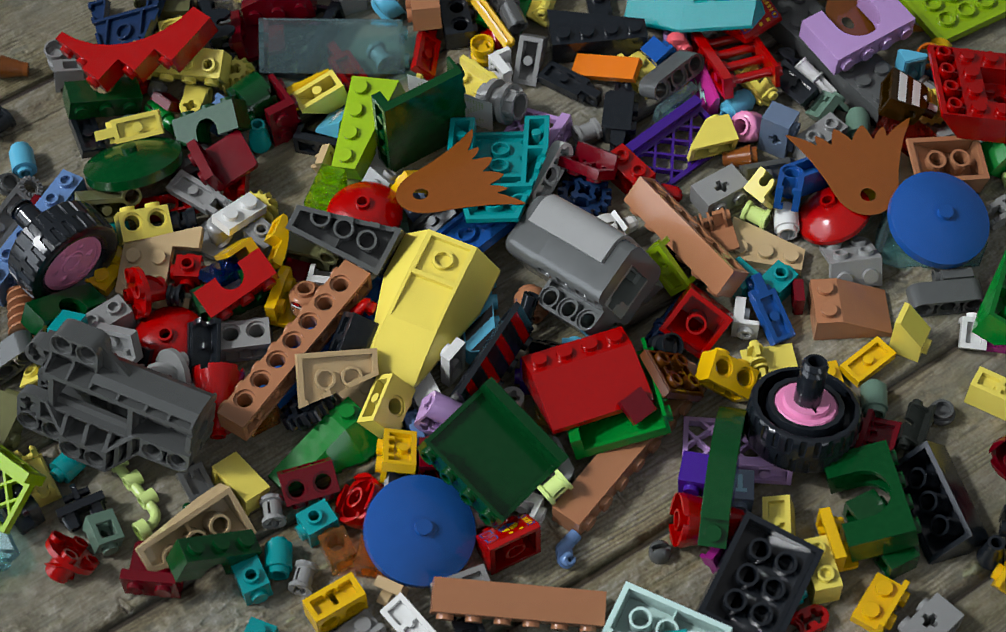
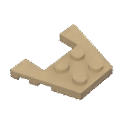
(156, 255)

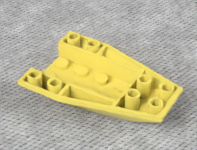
(427, 301)

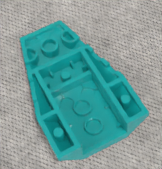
(514, 154)

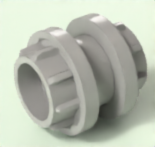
(507, 100)

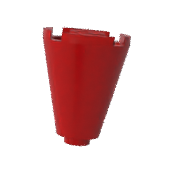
(219, 379)
(687, 518)

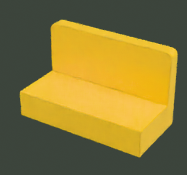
(240, 248)

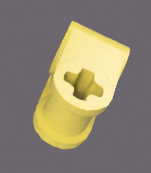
(195, 96)

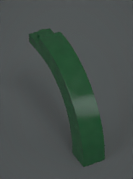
(721, 476)

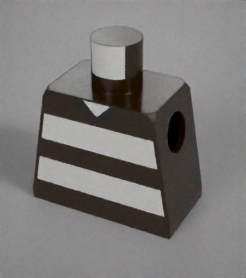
(904, 98)

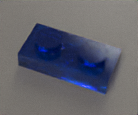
(224, 271)

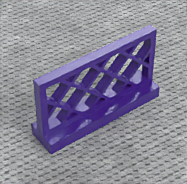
(665, 128)

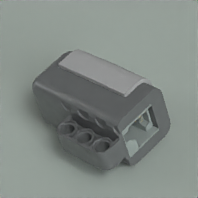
(585, 265)

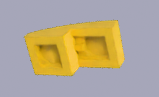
(278, 238)

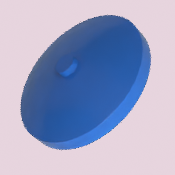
(938, 220)
(418, 530)

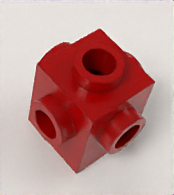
(187, 270)

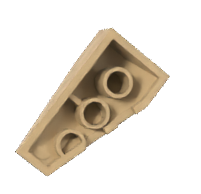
(208, 514)

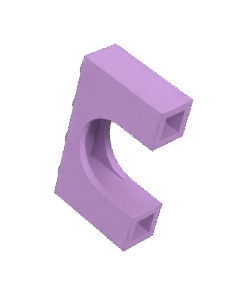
(841, 50)

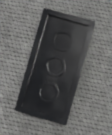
(224, 32)

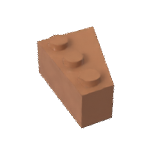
(424, 14)

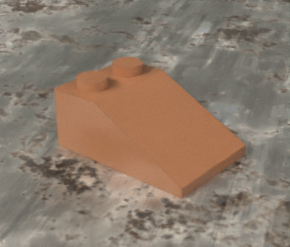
(951, 156)
(847, 310)

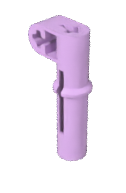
(434, 410)

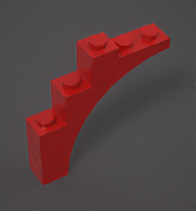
(170, 47)

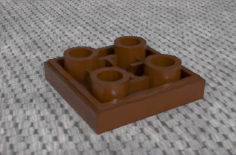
(672, 375)

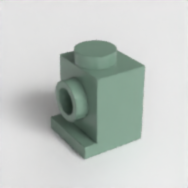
(106, 525)

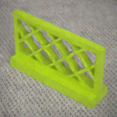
(21, 473)

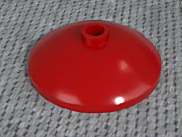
(379, 208)
(827, 221)
(162, 321)

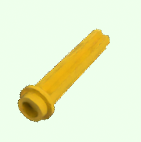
(493, 22)

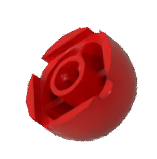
(355, 499)

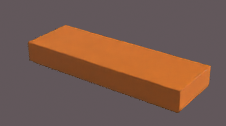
(608, 67)

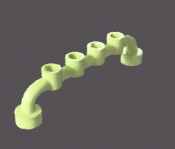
(146, 499)

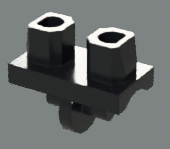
(70, 513)

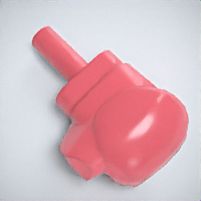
(679, 41)

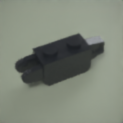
(618, 115)

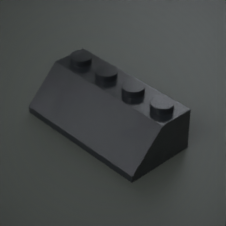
(941, 503)

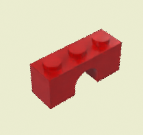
(257, 276)

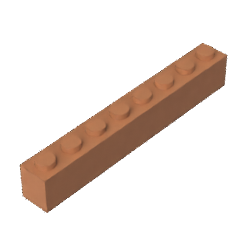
(608, 474)

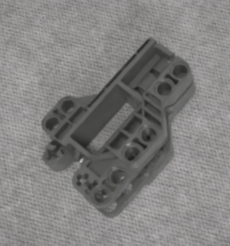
(136, 405)

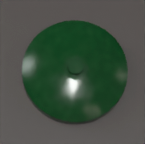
(133, 164)

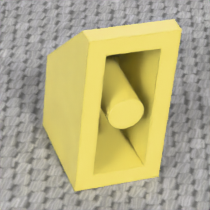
(321, 95)
(713, 138)
(910, 334)

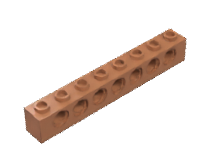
(262, 400)

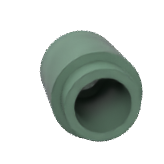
(855, 118)
(874, 396)

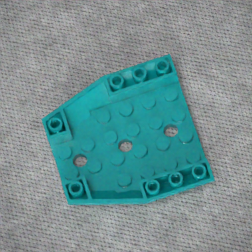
(697, 15)

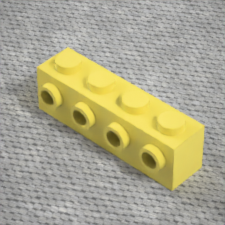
(208, 66)

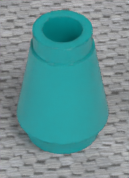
(259, 137)

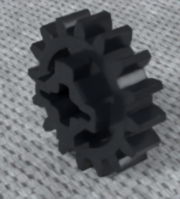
(303, 418)

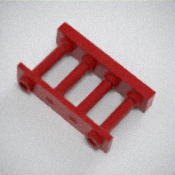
(720, 71)

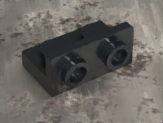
(31, 514)

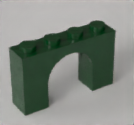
(894, 525)

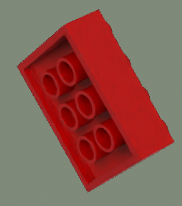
(584, 379)

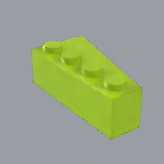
(357, 132)

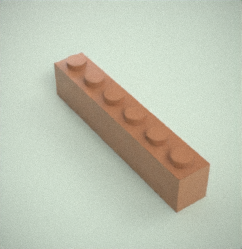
(687, 237)
(518, 603)

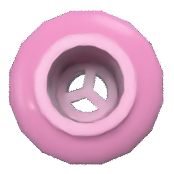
(747, 126)

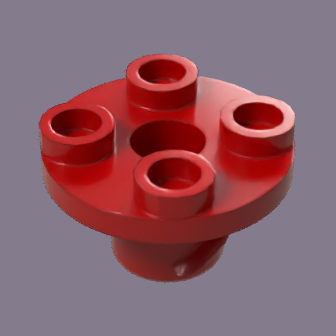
(143, 291)
(68, 557)

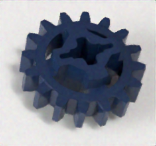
(586, 194)

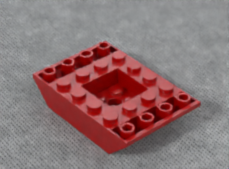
(971, 91)

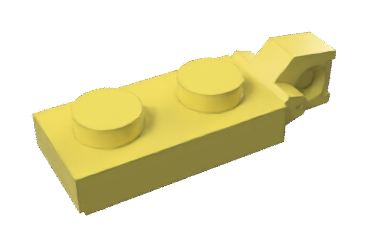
(132, 127)

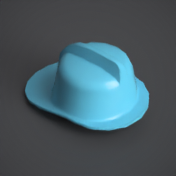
(387, 8)

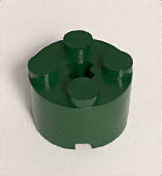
(255, 92)

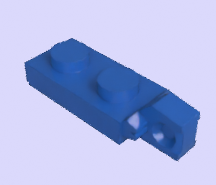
(769, 310)

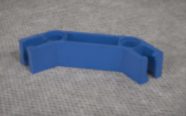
(796, 181)

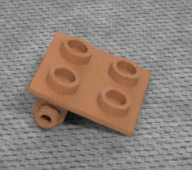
(720, 228)

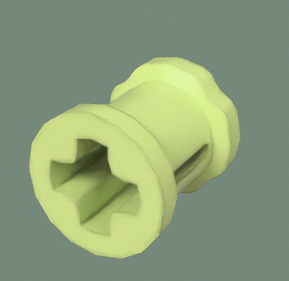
(756, 215)
(555, 487)

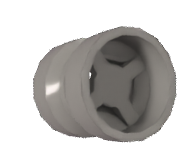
(52, 52)

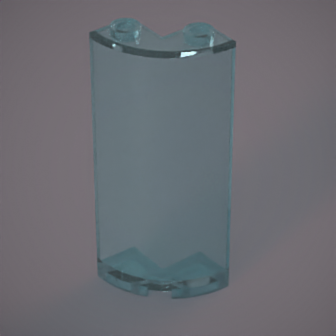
(333, 44)

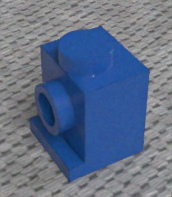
(657, 51)

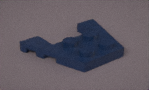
(124, 26)

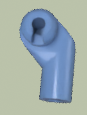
(564, 551)

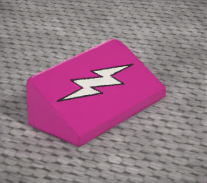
(707, 91)

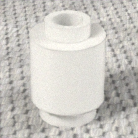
(786, 222)

